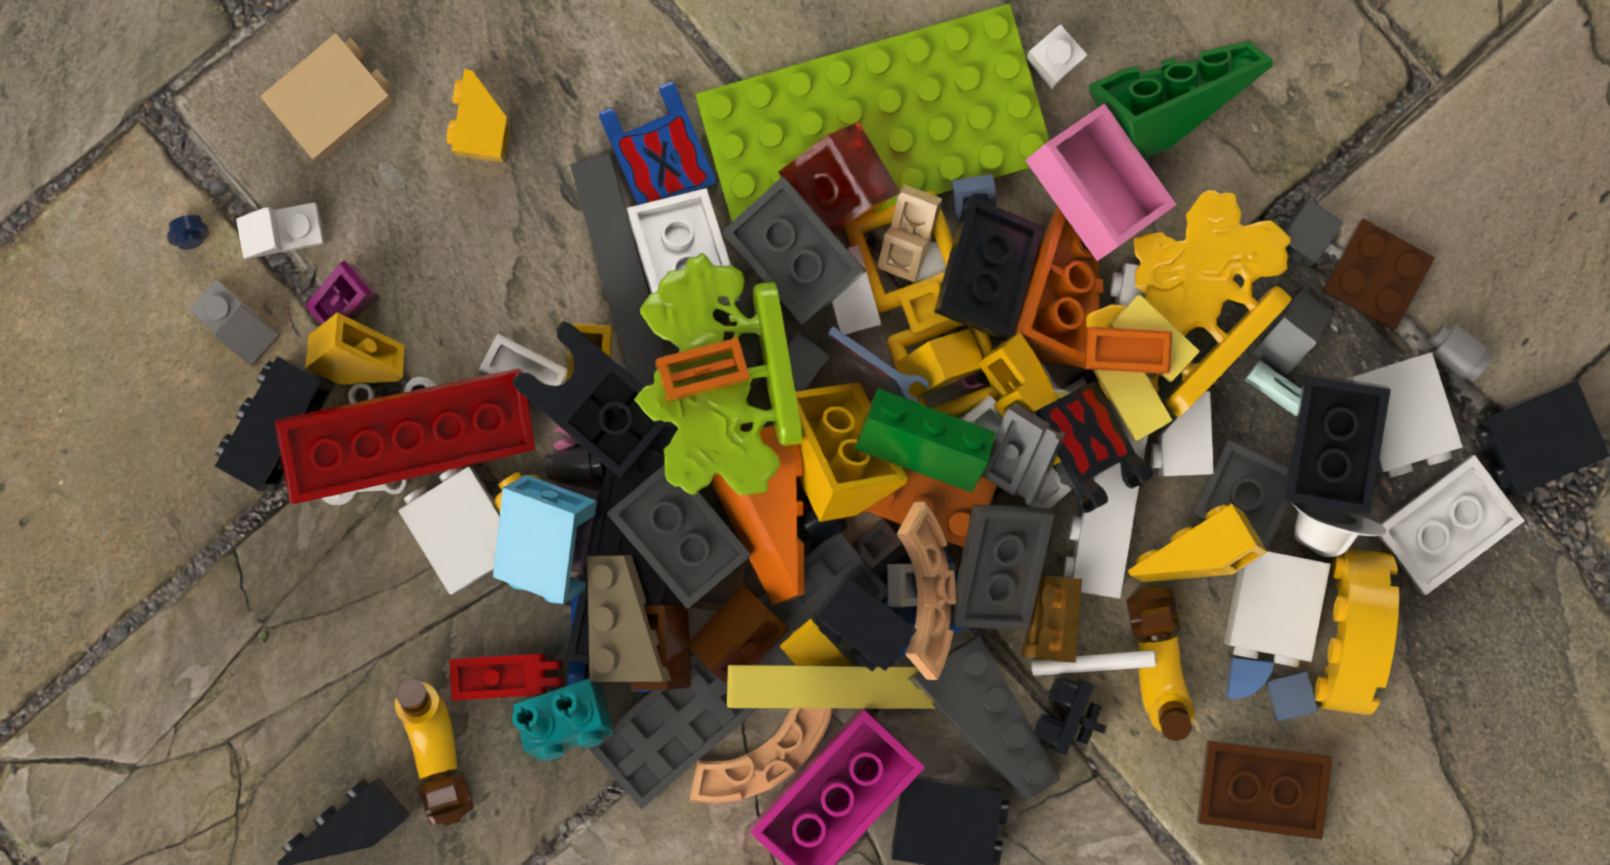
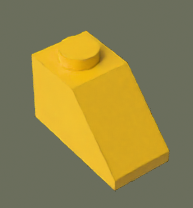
(353, 353)

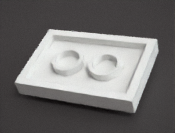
(674, 231)
(1449, 525)

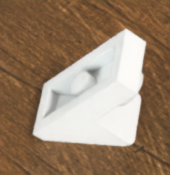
(280, 230)

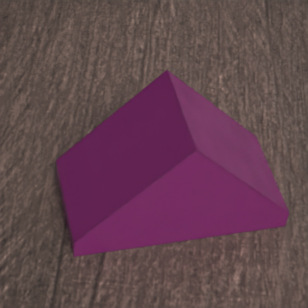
(342, 292)

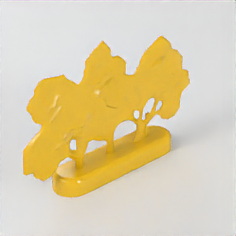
(1195, 277)

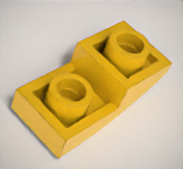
(812, 647)

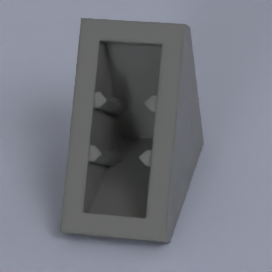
(1293, 333)

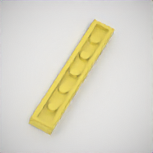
(824, 687)

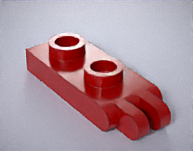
(502, 676)

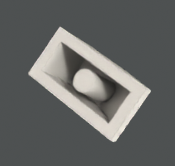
(1186, 443)

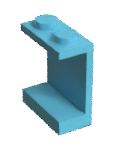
(539, 538)

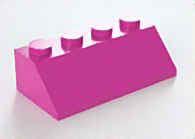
(837, 794)

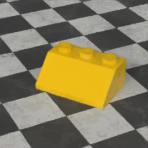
(836, 475)

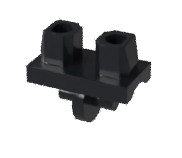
(1075, 697)

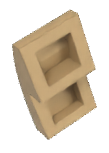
(910, 233)

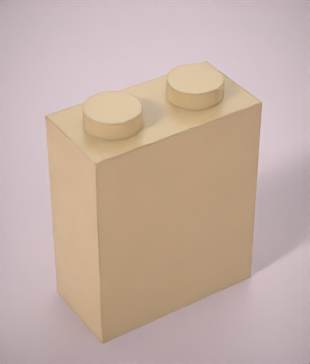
(328, 97)

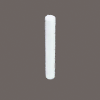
(1093, 663)

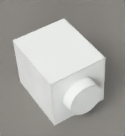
(1056, 56)

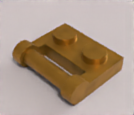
(1054, 620)

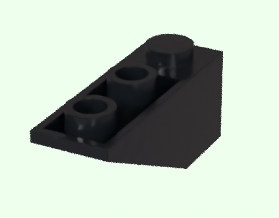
(356, 826)

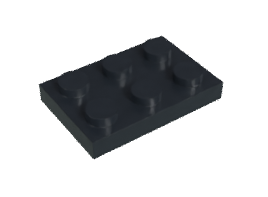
(988, 269)

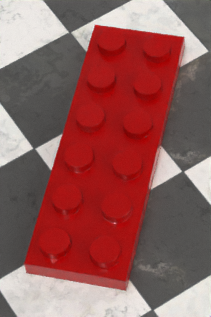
(403, 436)

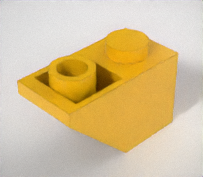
(480, 125)

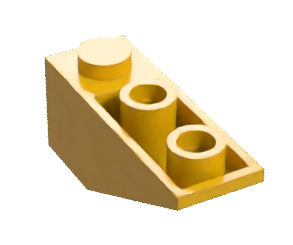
(1212, 548)

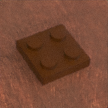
(1377, 274)

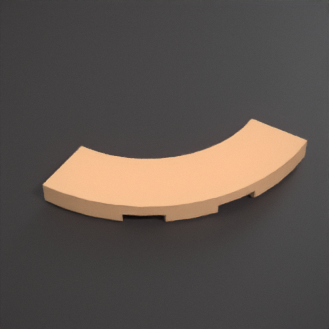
(935, 590)
(765, 766)

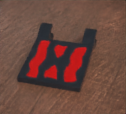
(1092, 444)

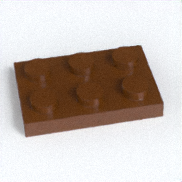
(1264, 789)

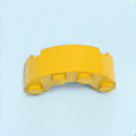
(1366, 632)

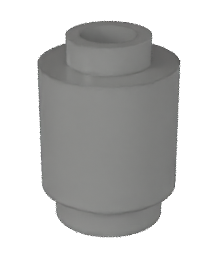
(1460, 352)

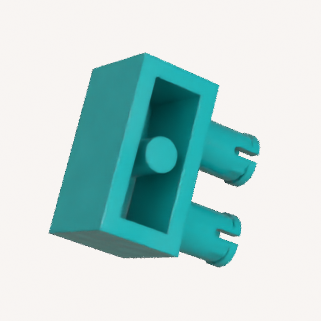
(563, 720)

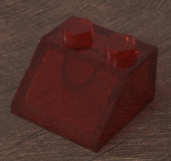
(842, 177)

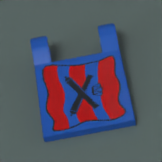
(661, 155)

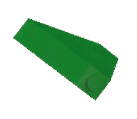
(1171, 101)

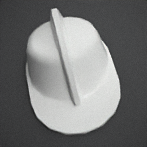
(1330, 529)

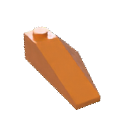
(1060, 295)
(769, 523)

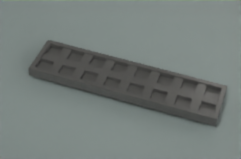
(680, 725)

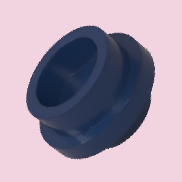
(187, 232)

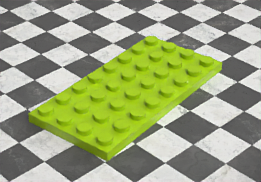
(930, 101)

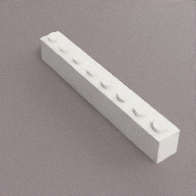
(1105, 533)

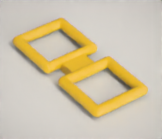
(919, 305)

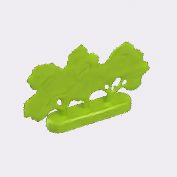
(711, 421)

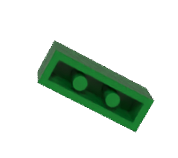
(925, 440)

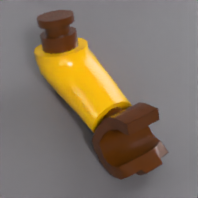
(1162, 687)
(434, 751)

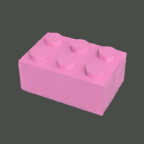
(1100, 182)

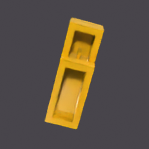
(1018, 377)

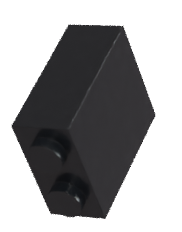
(1541, 438)
(948, 823)

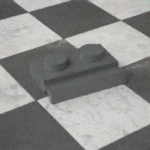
(1023, 453)

